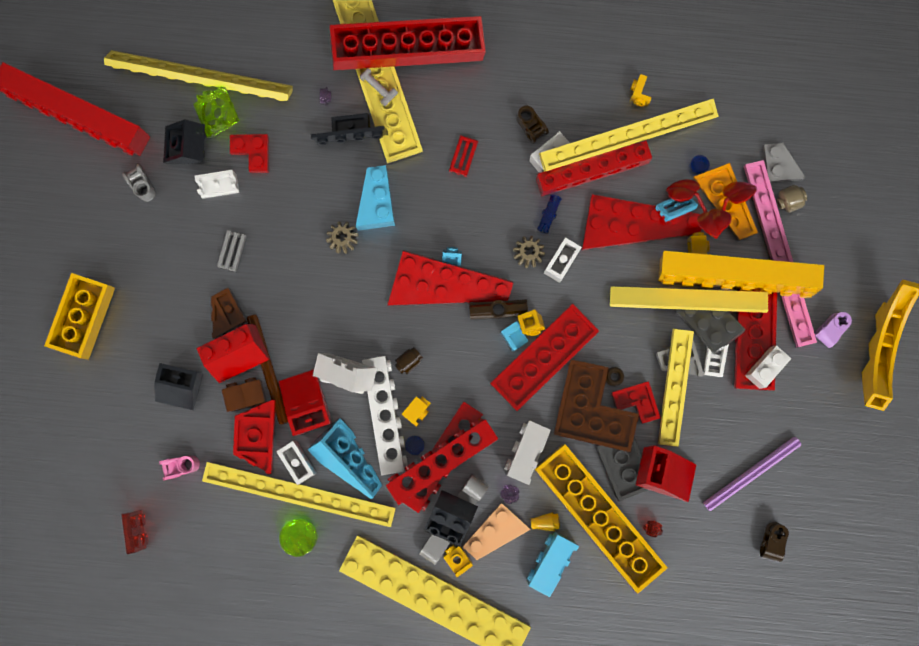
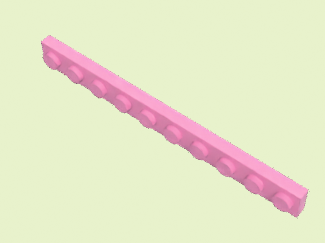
(778, 249)

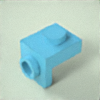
(452, 255)

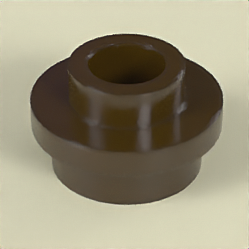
(620, 374)

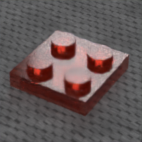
(134, 532)

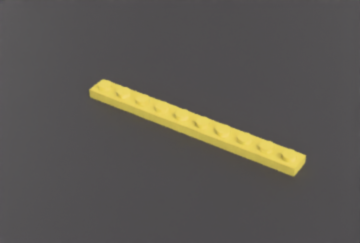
(198, 75)
(628, 135)
(299, 494)

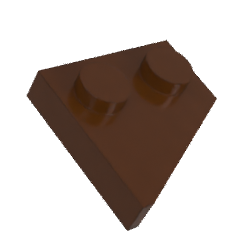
(225, 313)

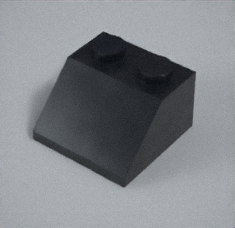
(184, 142)

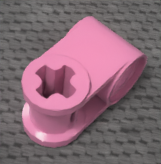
(176, 466)

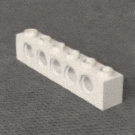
(387, 465)

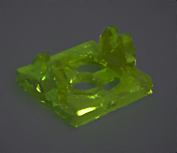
(220, 124)

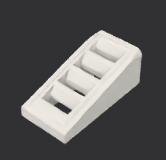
(713, 372)

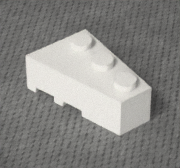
(344, 373)
(527, 452)

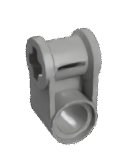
(138, 180)

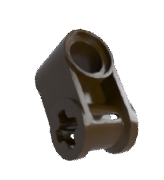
(532, 127)
(774, 544)

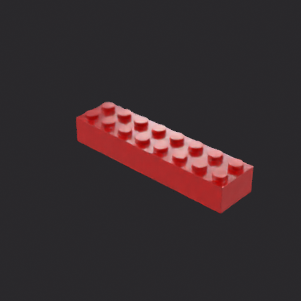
(407, 43)
(72, 110)

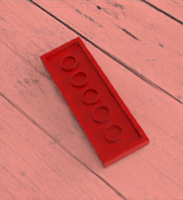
(754, 342)
(544, 357)

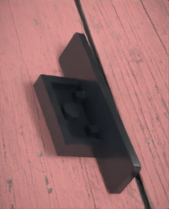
(350, 127)

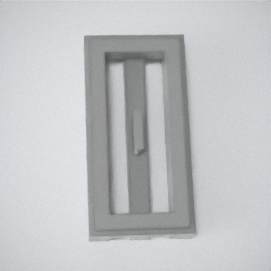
(225, 247)

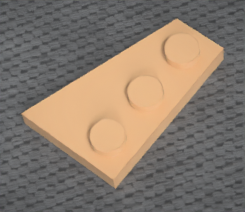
(495, 532)

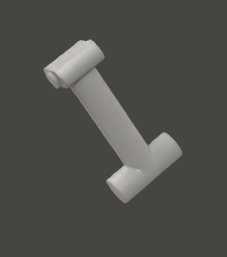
(387, 95)

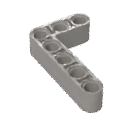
(472, 491)

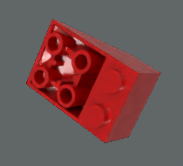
(304, 403)
(666, 473)

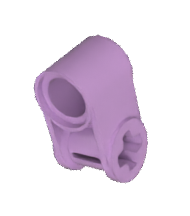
(831, 331)

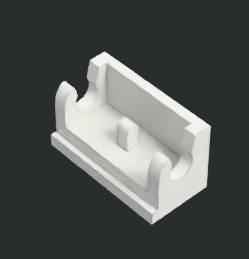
(217, 184)

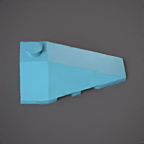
(342, 456)

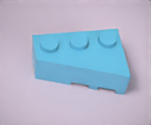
(376, 200)
(551, 563)

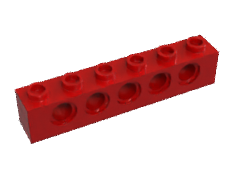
(594, 168)
(465, 412)
(402, 493)

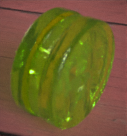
(298, 537)

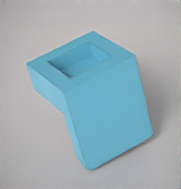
(514, 336)

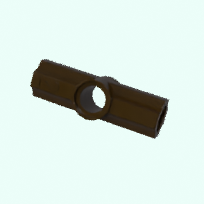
(484, 310)

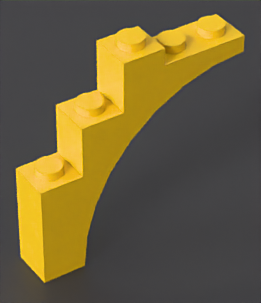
(890, 321)

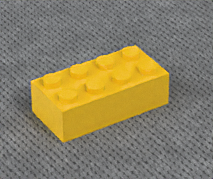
(79, 316)

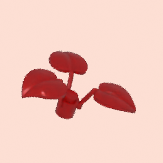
(715, 220)

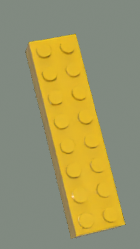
(740, 274)
(600, 518)

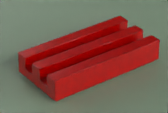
(459, 171)

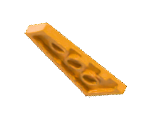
(712, 185)

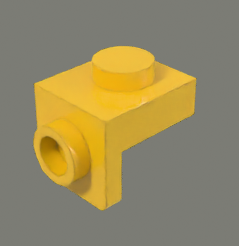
(637, 87)

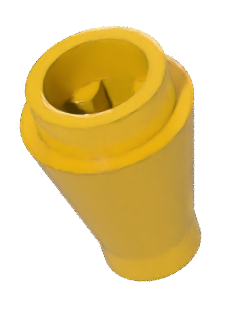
(546, 522)

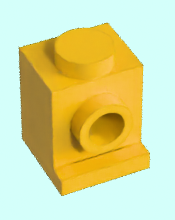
(698, 244)
(533, 325)
(416, 410)
(463, 565)

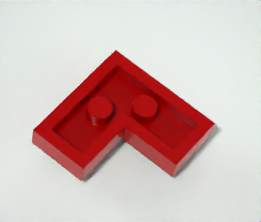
(256, 147)
(640, 397)

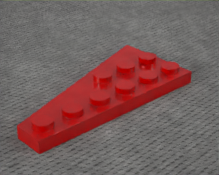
(628, 222)
(435, 282)

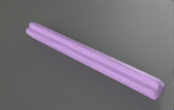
(752, 473)

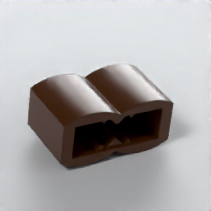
(244, 395)

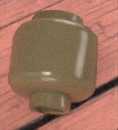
(791, 198)

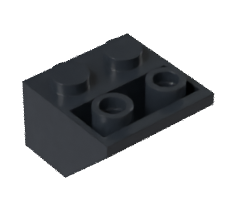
(177, 386)
(450, 518)

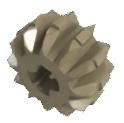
(348, 232)
(527, 245)

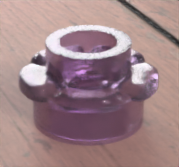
(325, 96)
(509, 499)

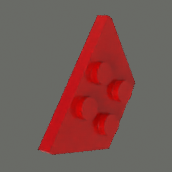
(256, 435)

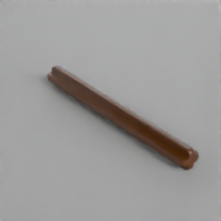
(270, 377)

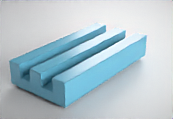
(676, 210)

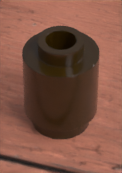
(408, 361)

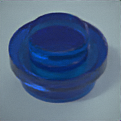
(699, 164)
(414, 445)

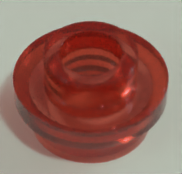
(653, 528)

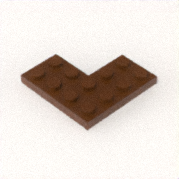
(584, 417)

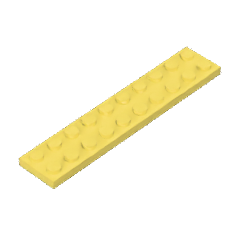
(395, 116)
(432, 596)

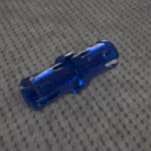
(549, 214)

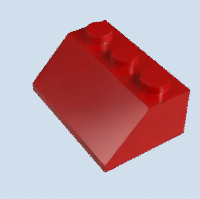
(233, 353)

